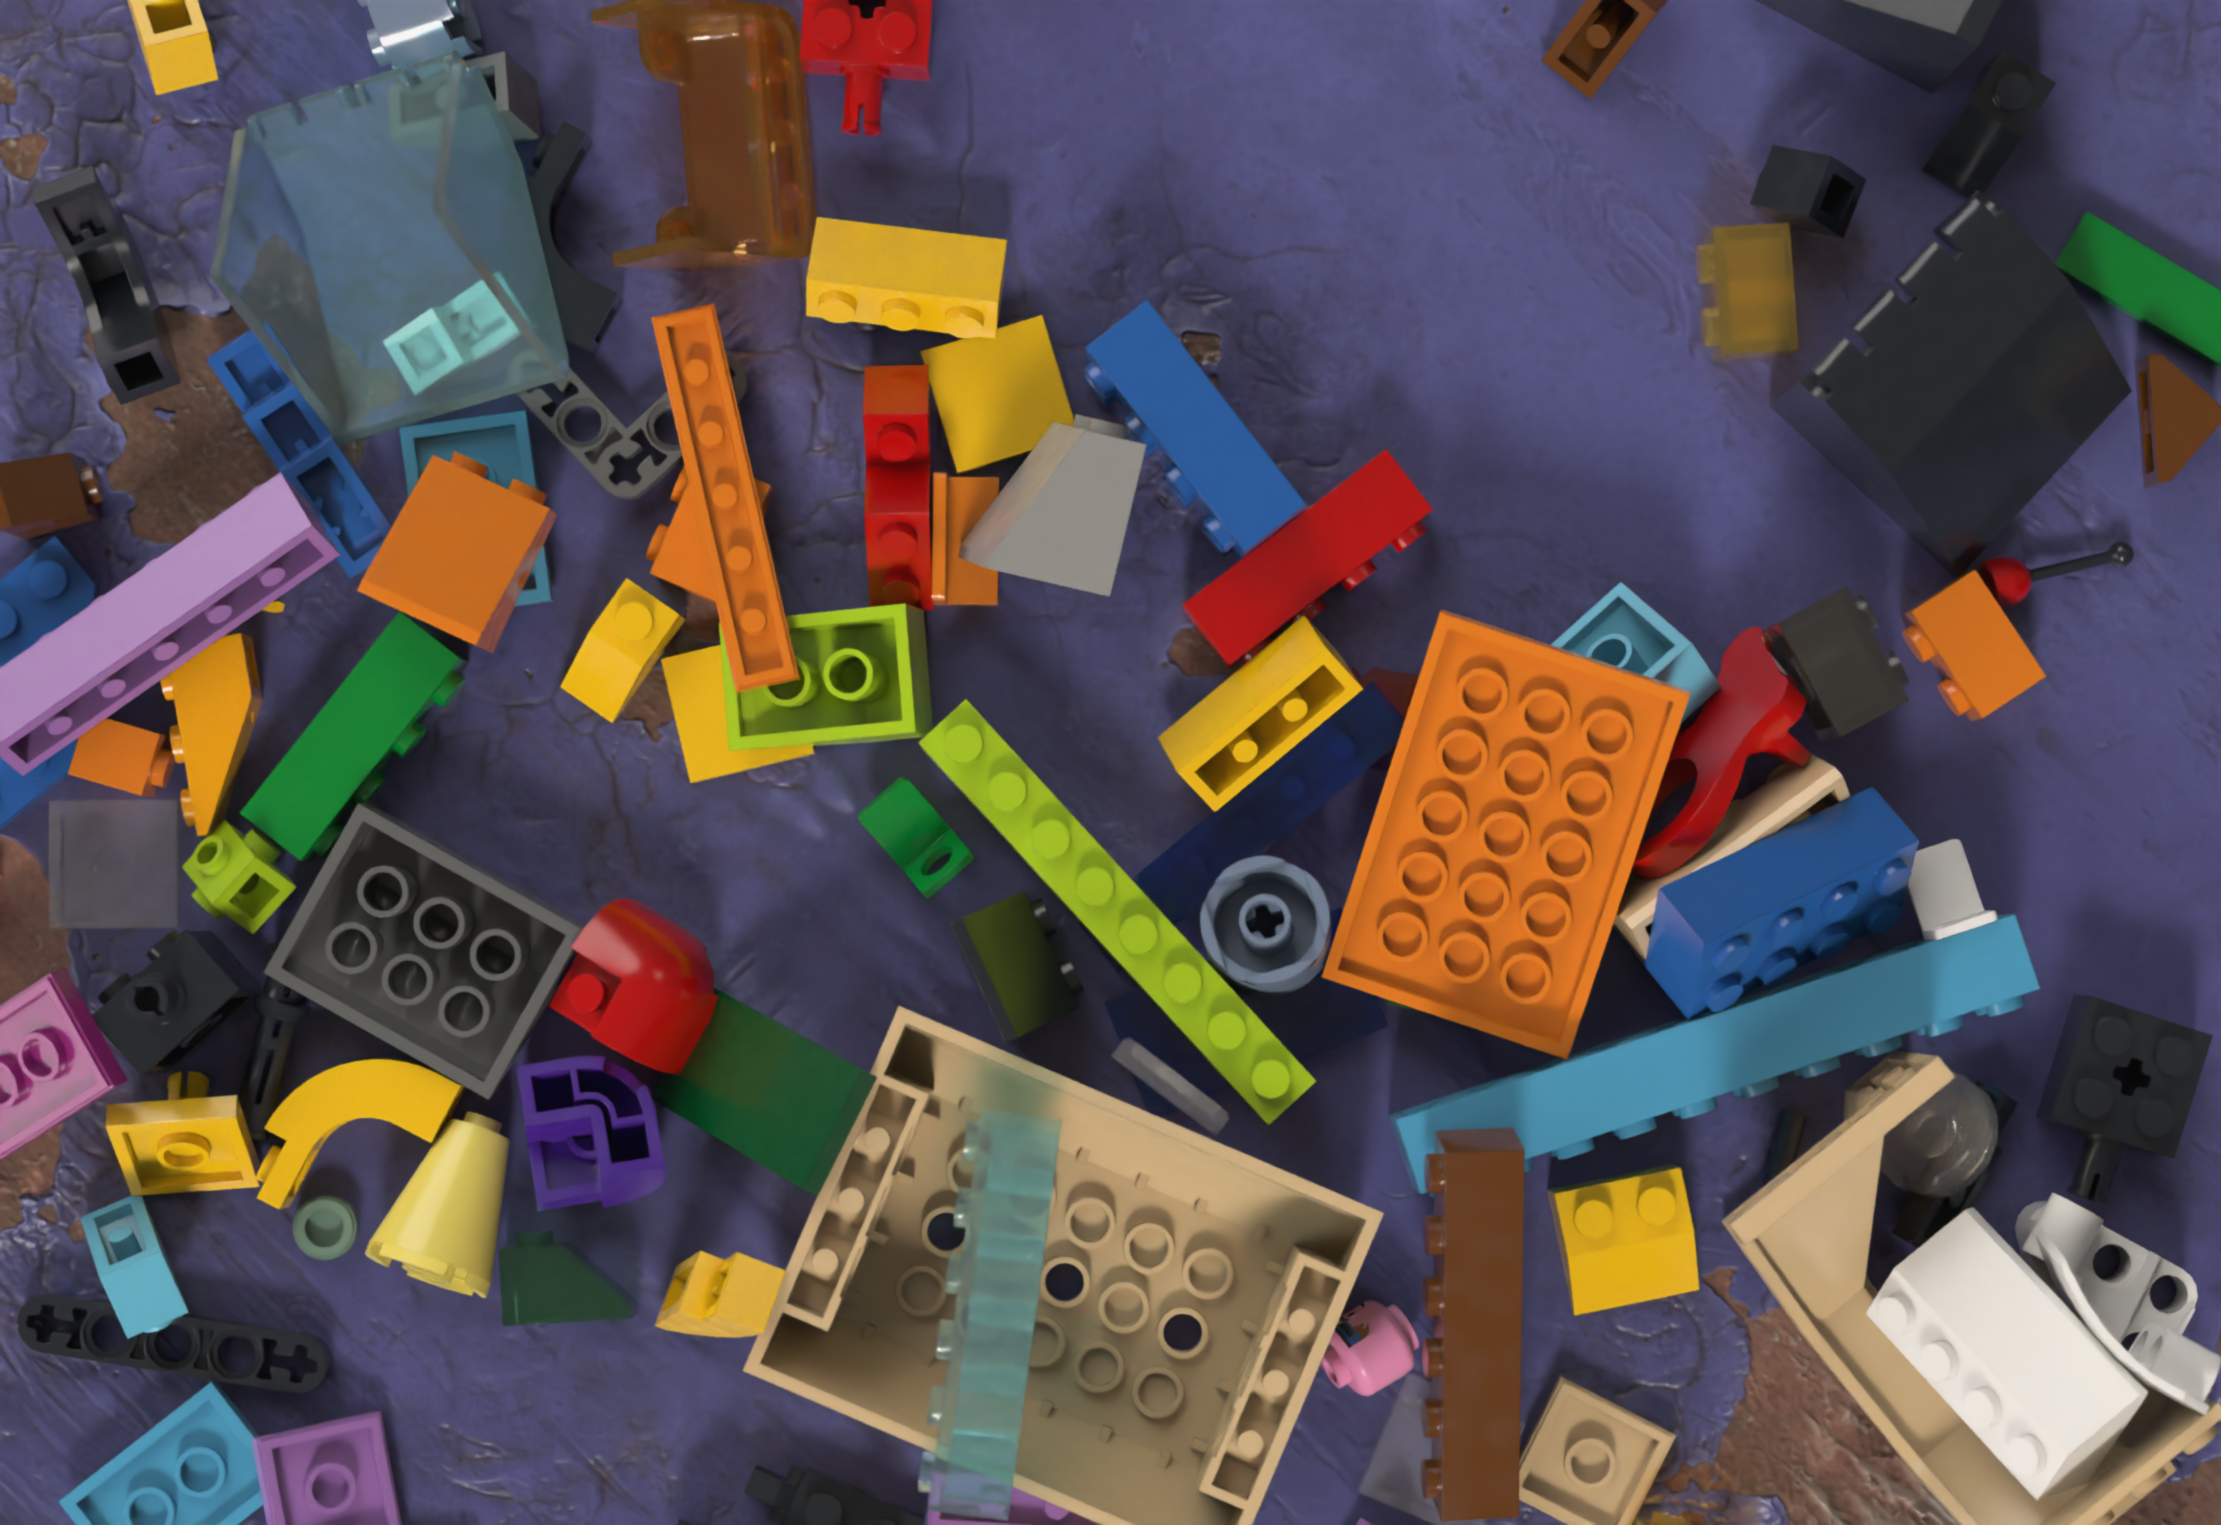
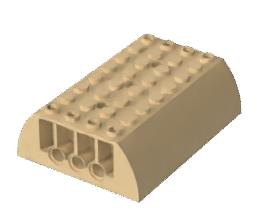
(1154, 1226)

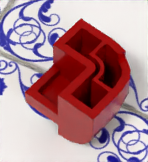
(639, 985)

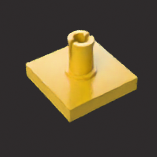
(183, 1141)

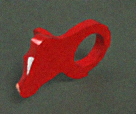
(1739, 720)

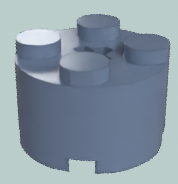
(421, 29)
(1286, 895)

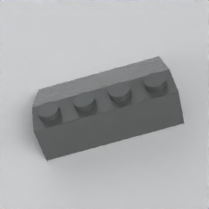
(426, 949)

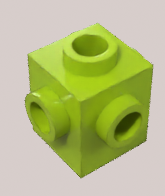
(238, 876)

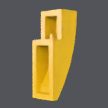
(720, 1296)

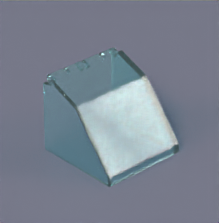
(390, 250)

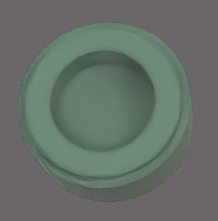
(326, 1227)

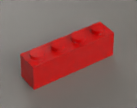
(1308, 559)

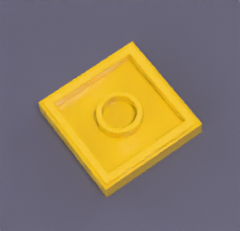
(997, 393)
(700, 718)

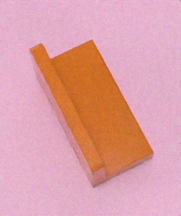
(956, 510)

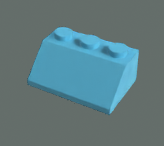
(1636, 638)

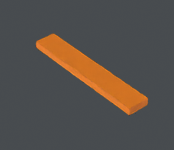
(725, 498)

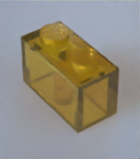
(1748, 292)

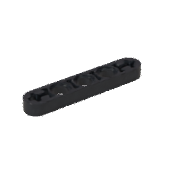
(204, 1358)

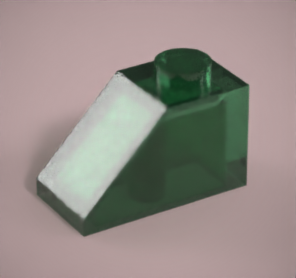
(556, 1284)

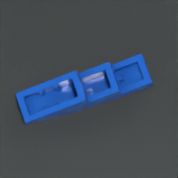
(303, 450)

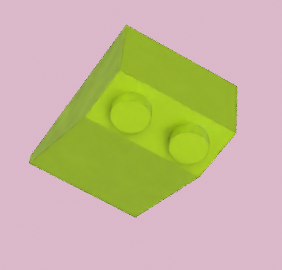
(857, 683)

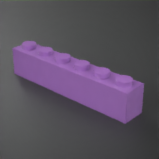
(158, 620)

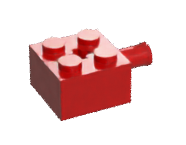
(867, 51)

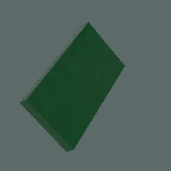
(768, 1093)

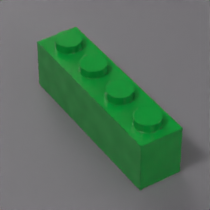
(355, 738)

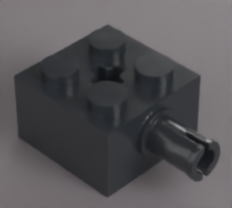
(173, 1000)
(2115, 1117)

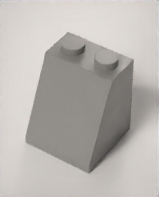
(1063, 508)

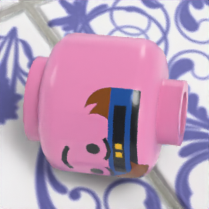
(1370, 1348)

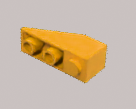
(216, 713)

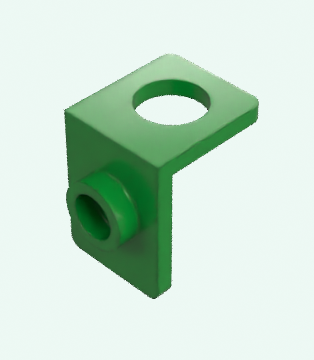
(914, 835)

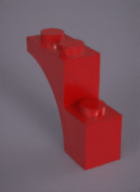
(898, 485)

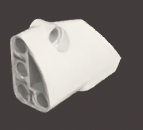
(2060, 1247)

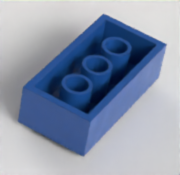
(1192, 431)
(1780, 904)

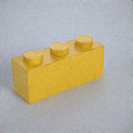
(905, 278)
(1259, 713)

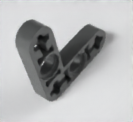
(614, 437)

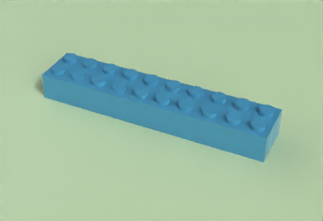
(1739, 1049)

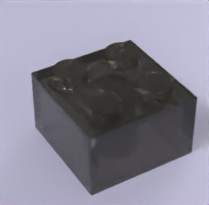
(1838, 663)

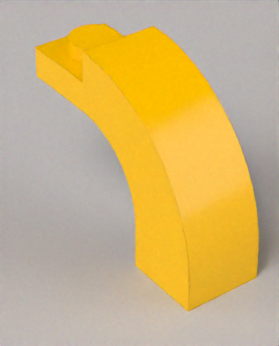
(378, 1088)

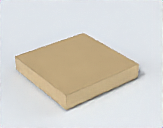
(1590, 1458)

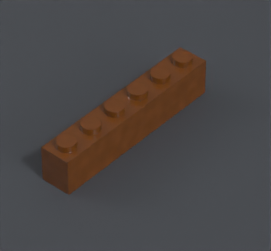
(1475, 1323)

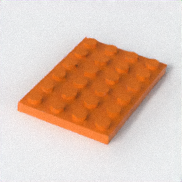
(1505, 833)

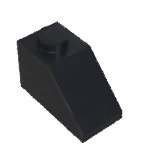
(1988, 125)

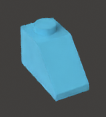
(133, 1266)

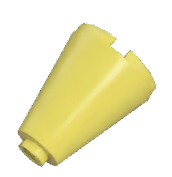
(450, 1210)

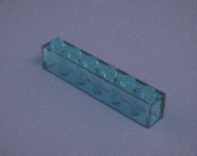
(993, 1315)

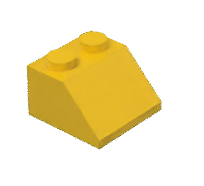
(1625, 1238)

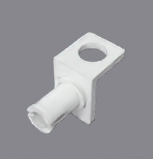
(1945, 892)

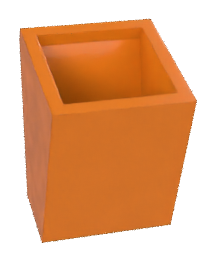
(461, 550)

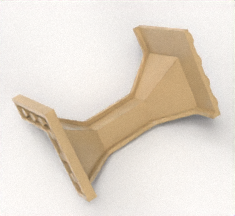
(1812, 1251)

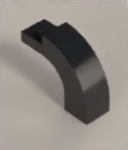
(112, 283)
(582, 304)

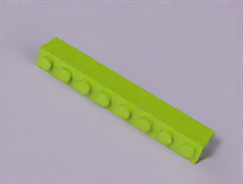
(1117, 912)

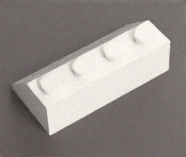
(2007, 1355)

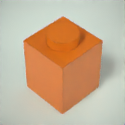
(124, 757)

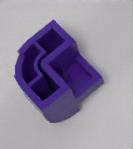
(589, 1132)

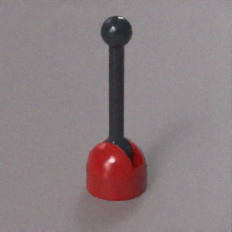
(2012, 580)

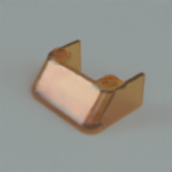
(739, 132)

